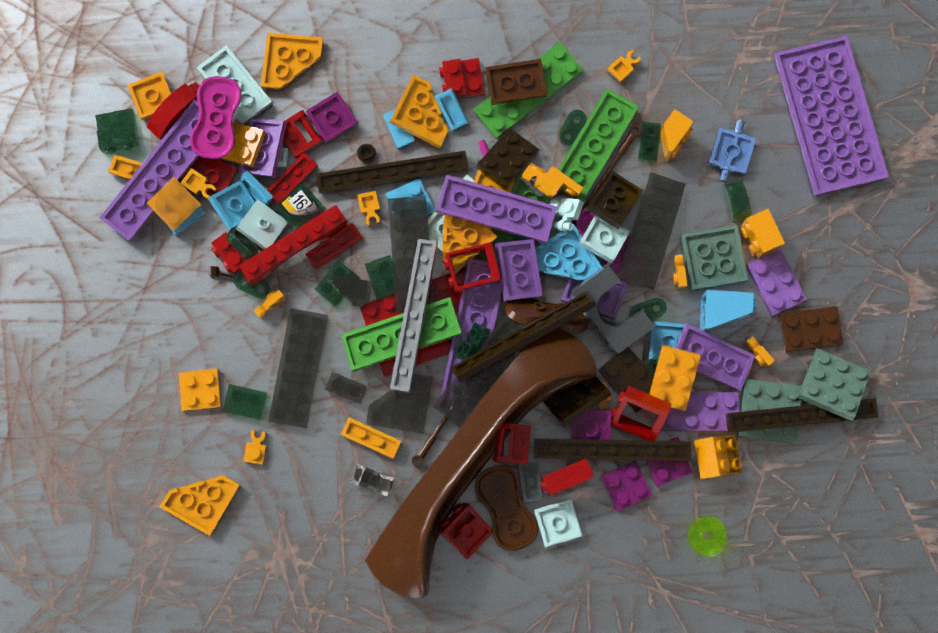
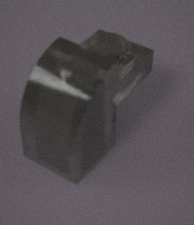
(372, 480)

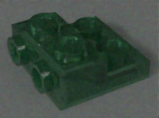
(117, 131)

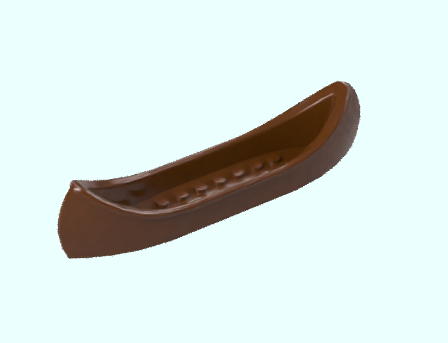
(407, 544)

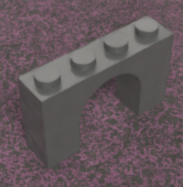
(619, 334)

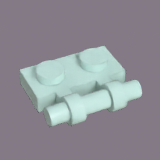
(568, 210)

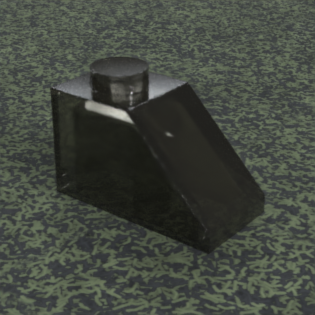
(354, 290)

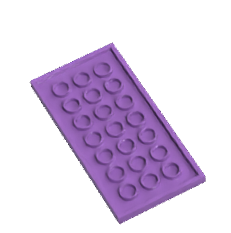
(831, 116)

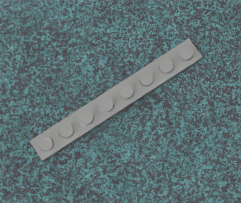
(414, 316)

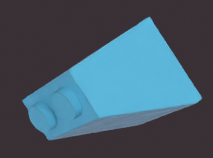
(725, 308)

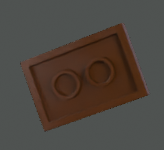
(516, 81)
(811, 329)

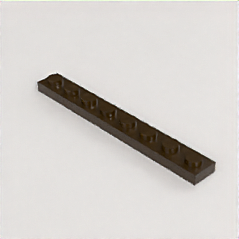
(392, 172)
(523, 336)
(793, 416)
(612, 449)

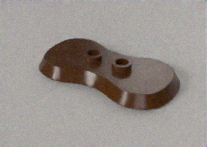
(530, 309)
(511, 521)

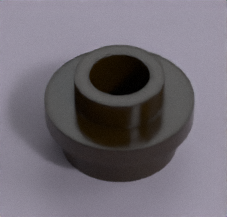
(366, 147)

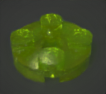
(706, 524)

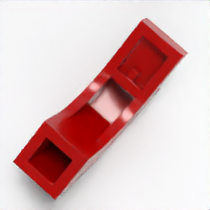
(172, 109)

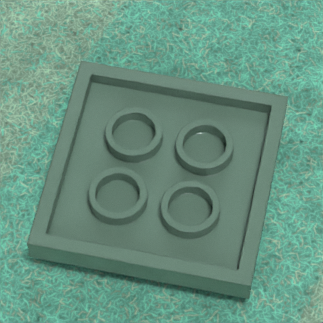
(714, 257)
(834, 384)
(770, 395)

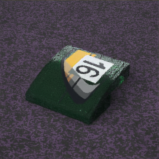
(299, 207)

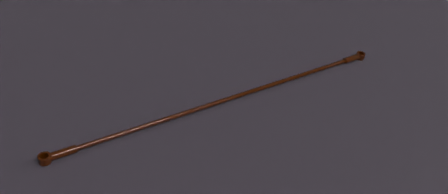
(621, 151)

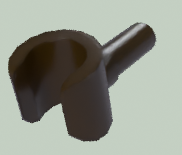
(214, 273)

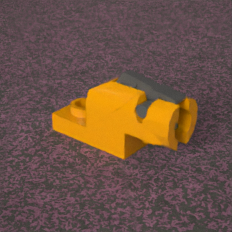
(550, 182)

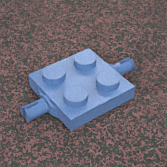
(732, 151)

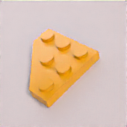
(288, 57)
(420, 113)
(463, 234)
(201, 502)

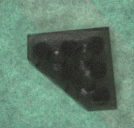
(403, 409)

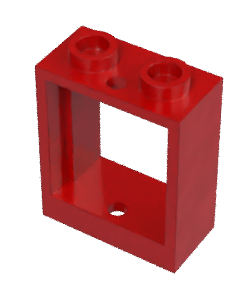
(491, 261)
(644, 401)
(566, 477)

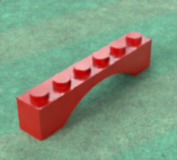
(271, 258)

